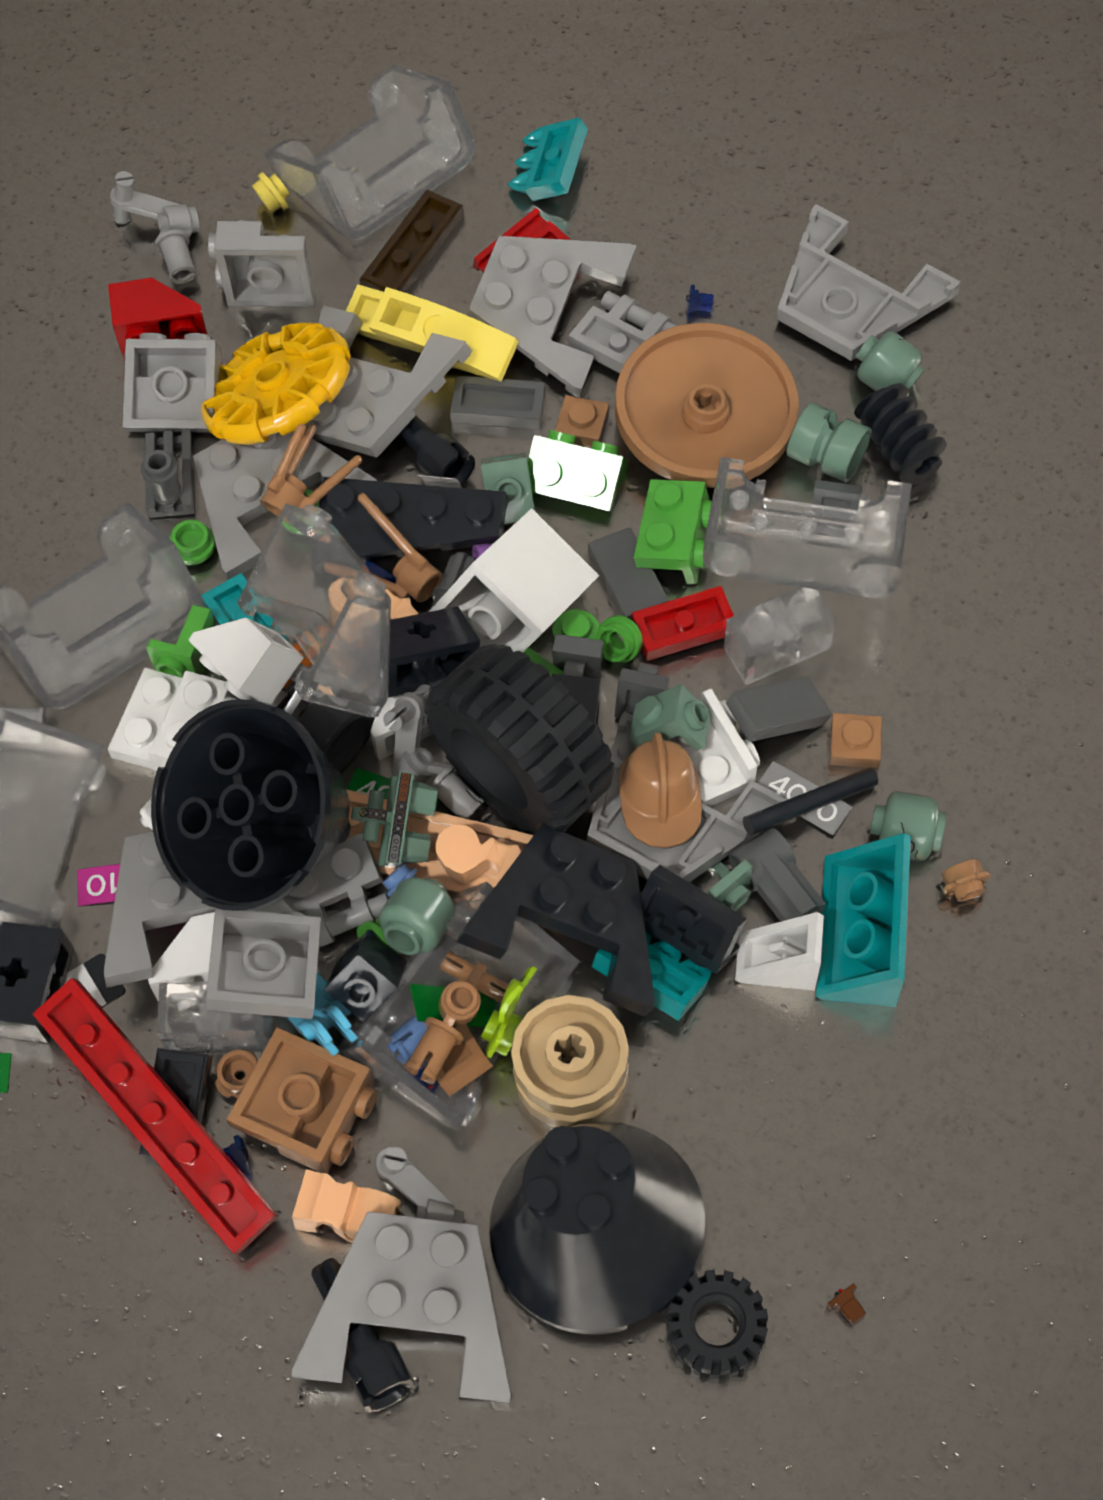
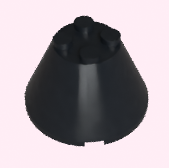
(246, 805)
(597, 1227)

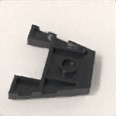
(578, 894)

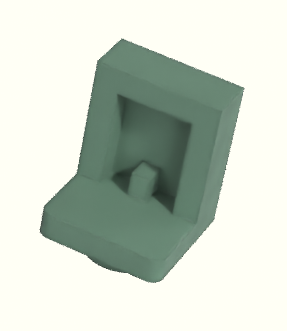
(671, 714)

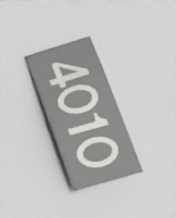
(790, 784)

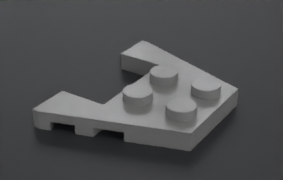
(528, 290)
(845, 305)
(377, 398)
(235, 480)
(711, 843)
(146, 901)
(416, 1279)

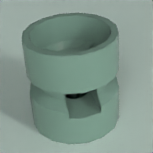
(827, 441)

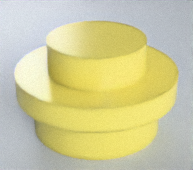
(271, 192)

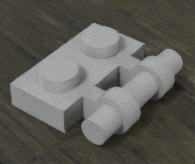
(610, 335)
(341, 874)

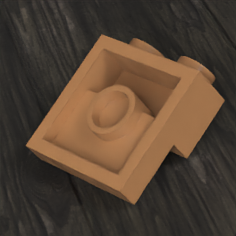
(304, 1101)

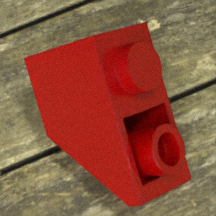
(152, 308)

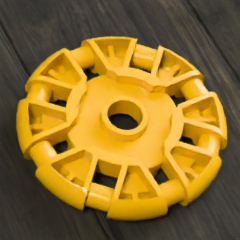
(277, 383)

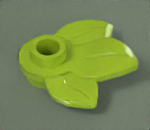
(503, 1023)

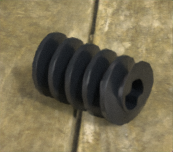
(902, 433)

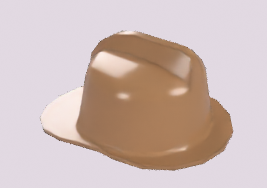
(660, 794)

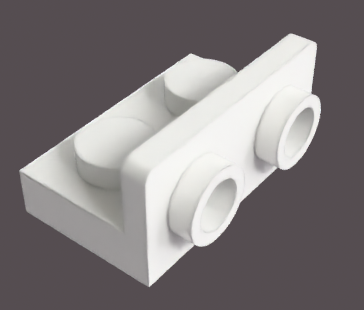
(727, 760)

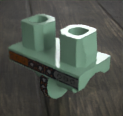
(403, 798)

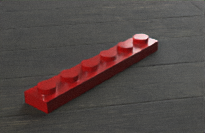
(156, 1116)

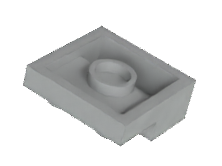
(261, 267)
(169, 382)
(263, 963)

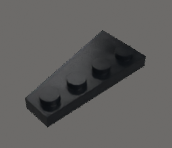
(421, 513)

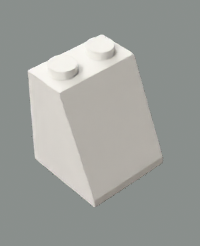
(519, 584)

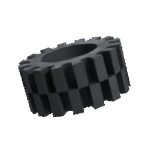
(710, 1358)

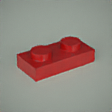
(683, 622)

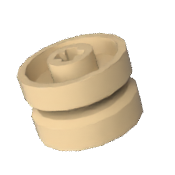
(576, 1032)

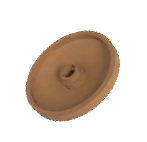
(705, 397)

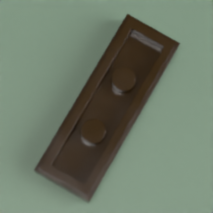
(413, 243)

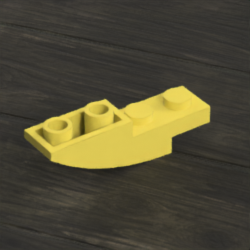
(410, 320)

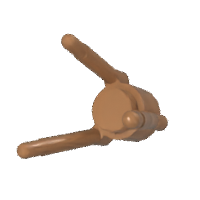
(288, 489)
(413, 572)

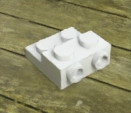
(157, 713)

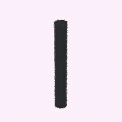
(810, 801)

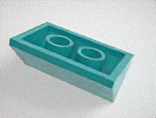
(865, 923)

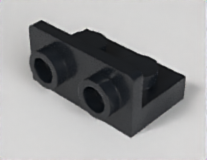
(690, 920)

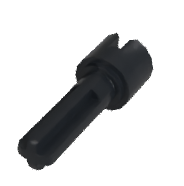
(438, 453)
(374, 1364)

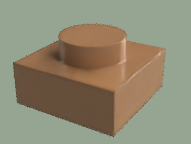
(583, 419)
(855, 740)
(463, 1063)

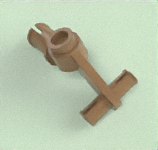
(457, 1007)

